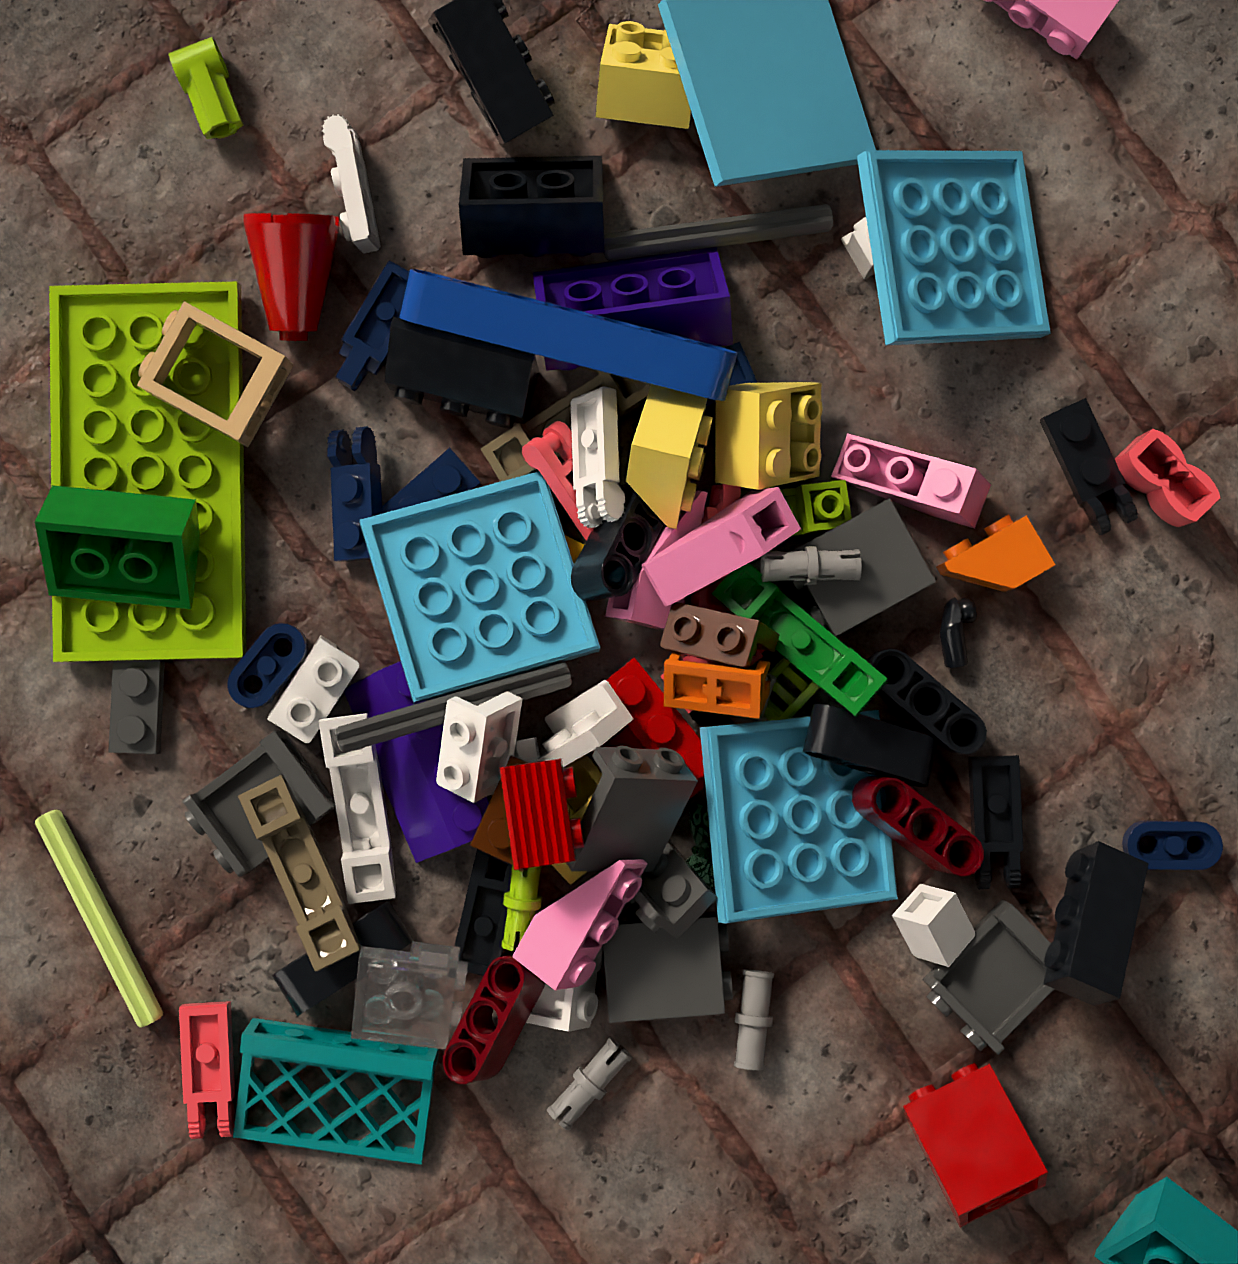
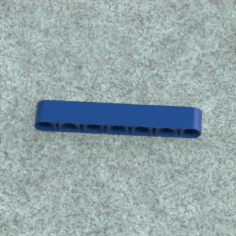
(567, 335)

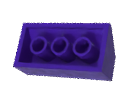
(662, 292)
(428, 814)

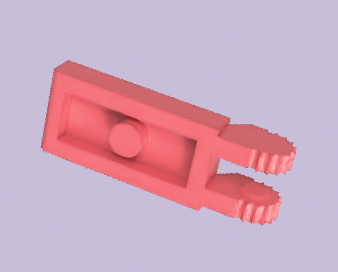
(207, 1064)

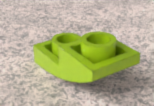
(819, 506)

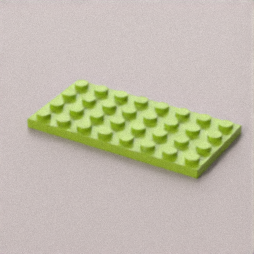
(130, 442)

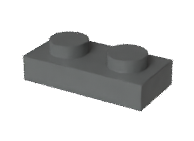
(136, 706)

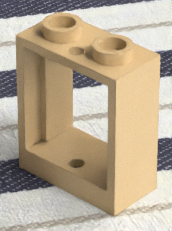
(256, 397)

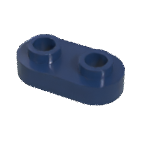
(268, 664)
(1170, 844)

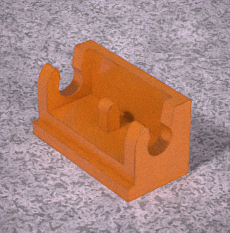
(715, 687)

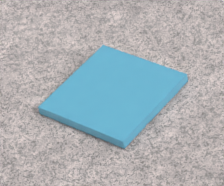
(766, 86)
(953, 246)
(478, 586)
(788, 825)

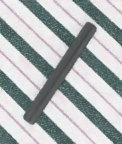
(718, 232)
(432, 712)

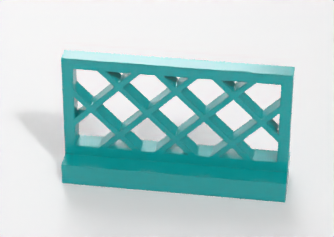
(331, 1051)

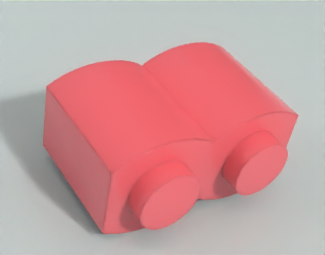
(1172, 487)

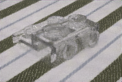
(408, 995)

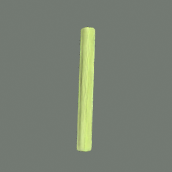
(99, 918)

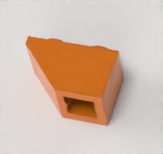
(1002, 560)

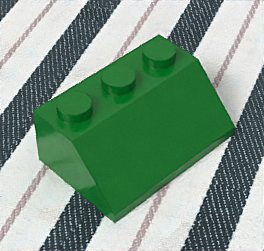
(119, 546)

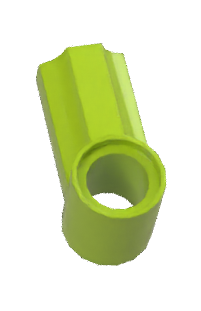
(203, 78)

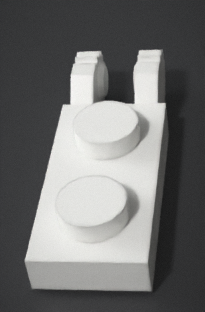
(352, 183)
(596, 457)

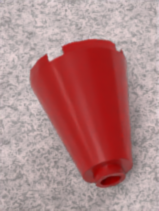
(292, 267)

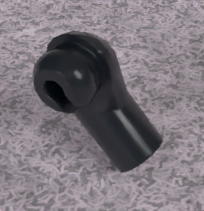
(952, 633)

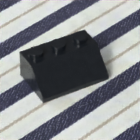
(532, 206)
(460, 373)

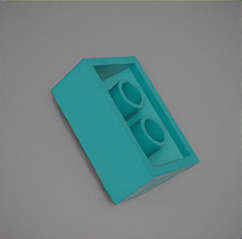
(1169, 1228)

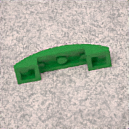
(802, 639)

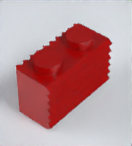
(540, 813)

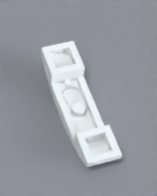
(360, 816)

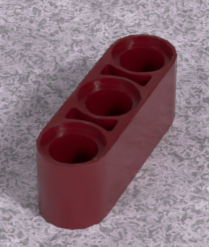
(937, 830)
(476, 1028)

